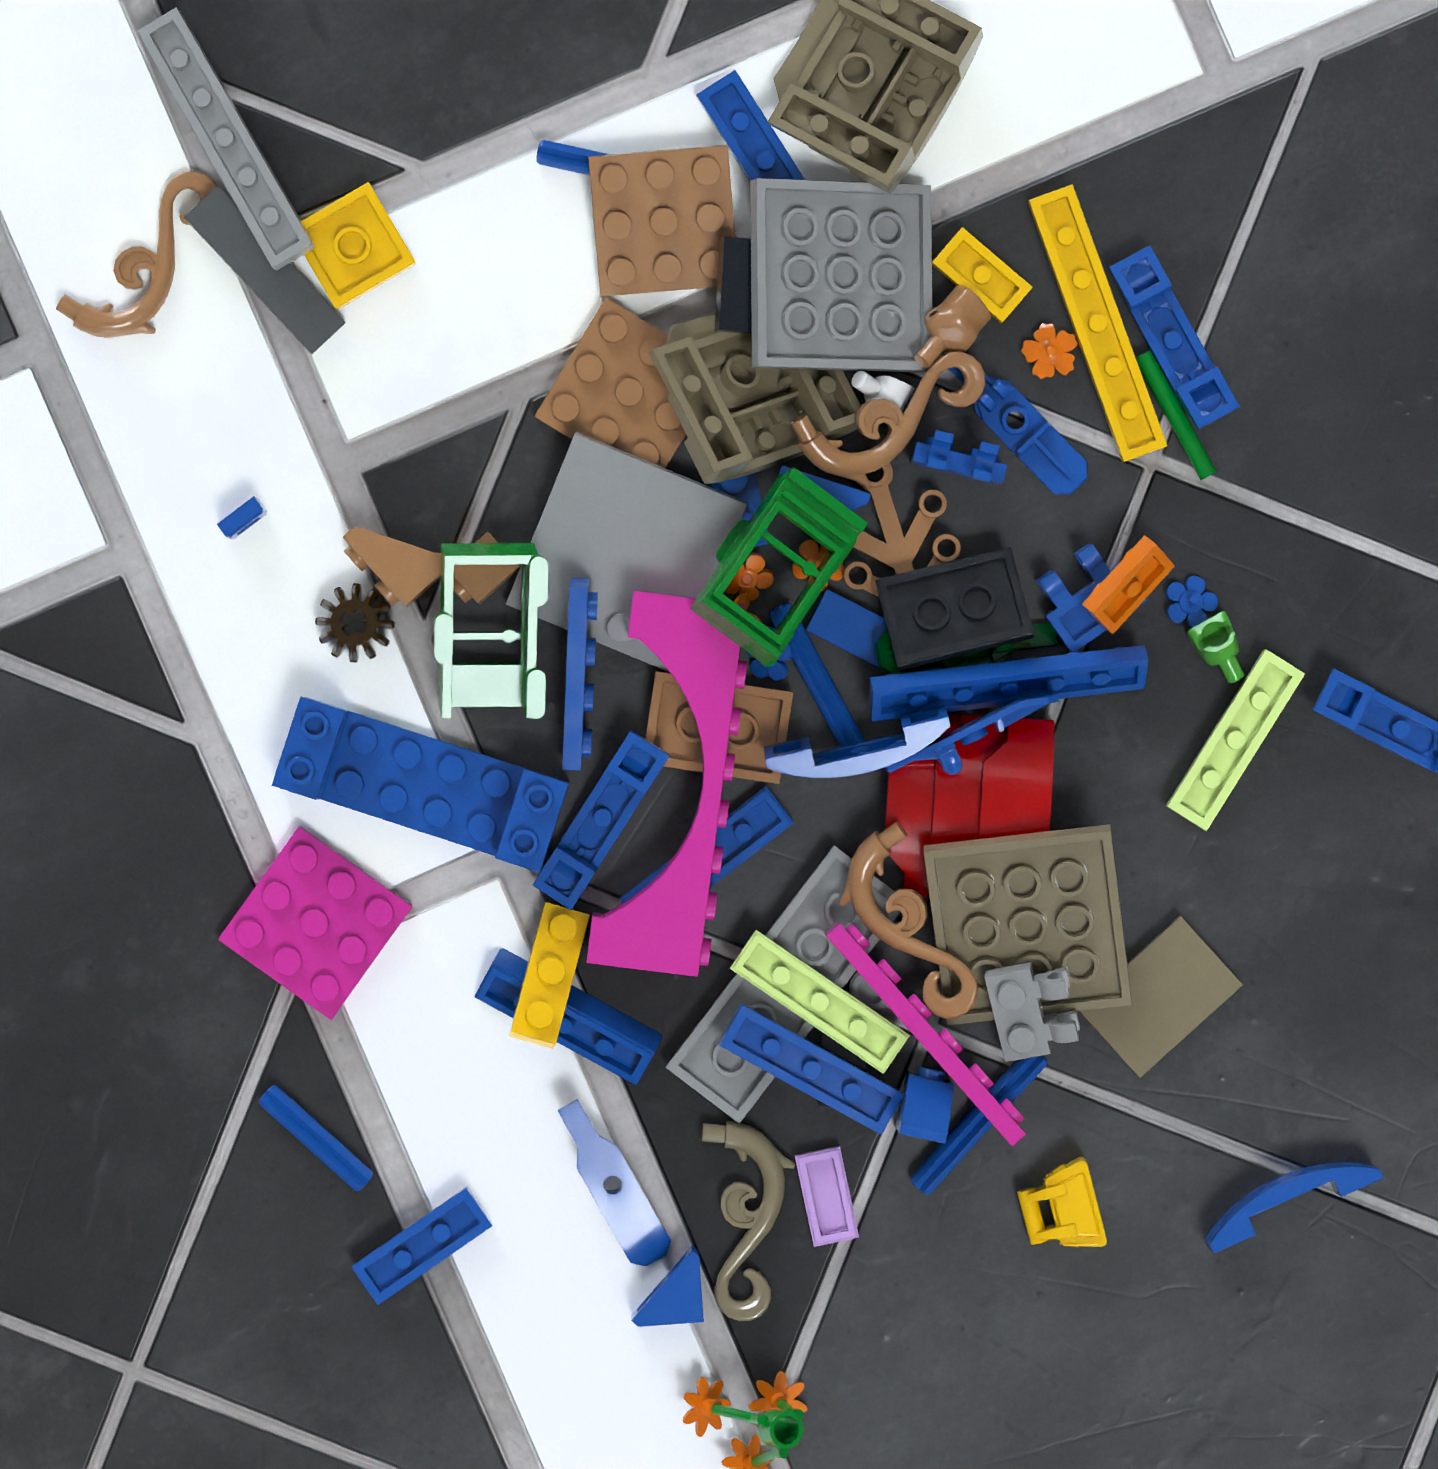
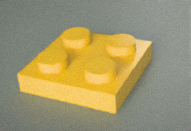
(355, 246)

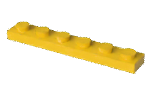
(1097, 323)

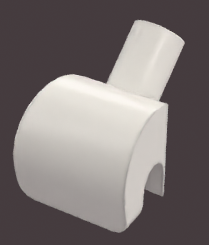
(883, 387)

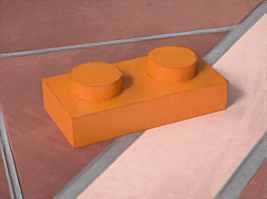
(1128, 584)

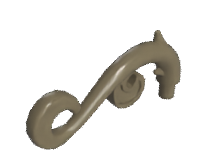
(771, 1161)

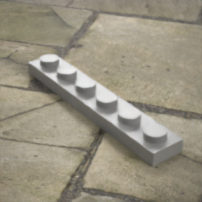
(226, 139)

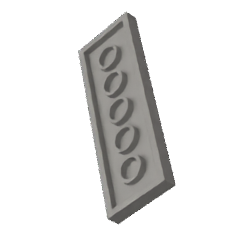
(800, 929)

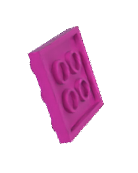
(315, 922)

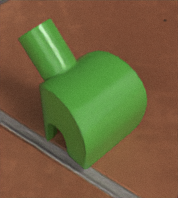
(1217, 645)

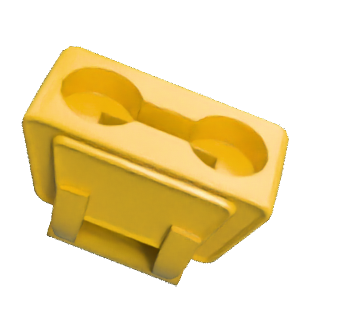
(1072, 1206)

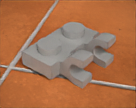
(1019, 1012)

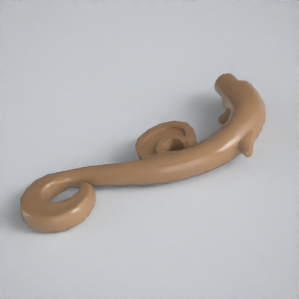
(134, 320)
(855, 465)
(858, 889)

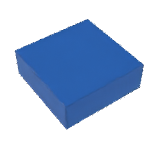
(242, 518)

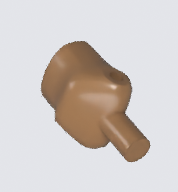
(953, 325)

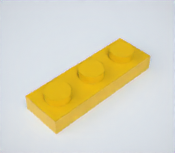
(549, 975)

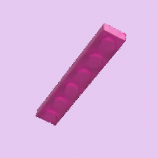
(940, 1046)

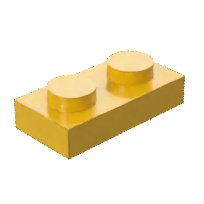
(974, 266)

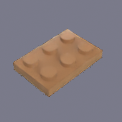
(762, 723)

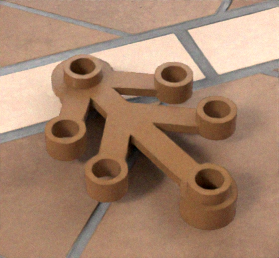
(898, 550)

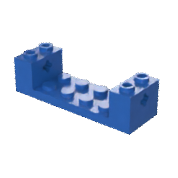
(420, 783)

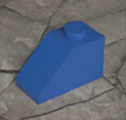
(925, 1105)

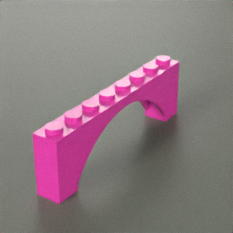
(666, 919)

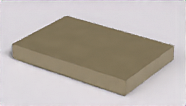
(1173, 990)

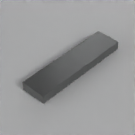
(281, 291)

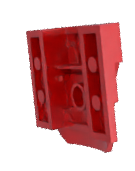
(995, 794)

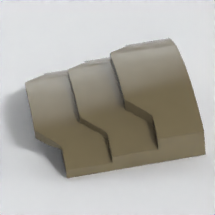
(873, 82)
(744, 414)

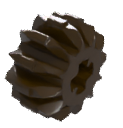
(352, 607)

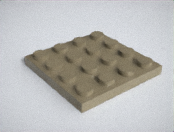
(1032, 901)

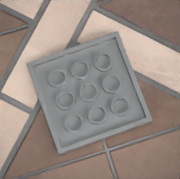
(839, 275)
(626, 532)

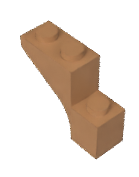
(411, 571)

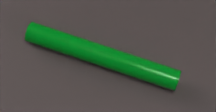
(1175, 415)

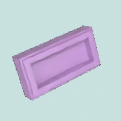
(826, 1196)

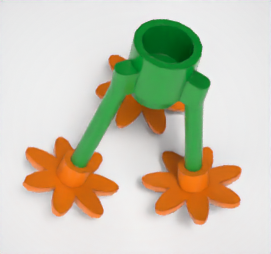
(777, 1427)

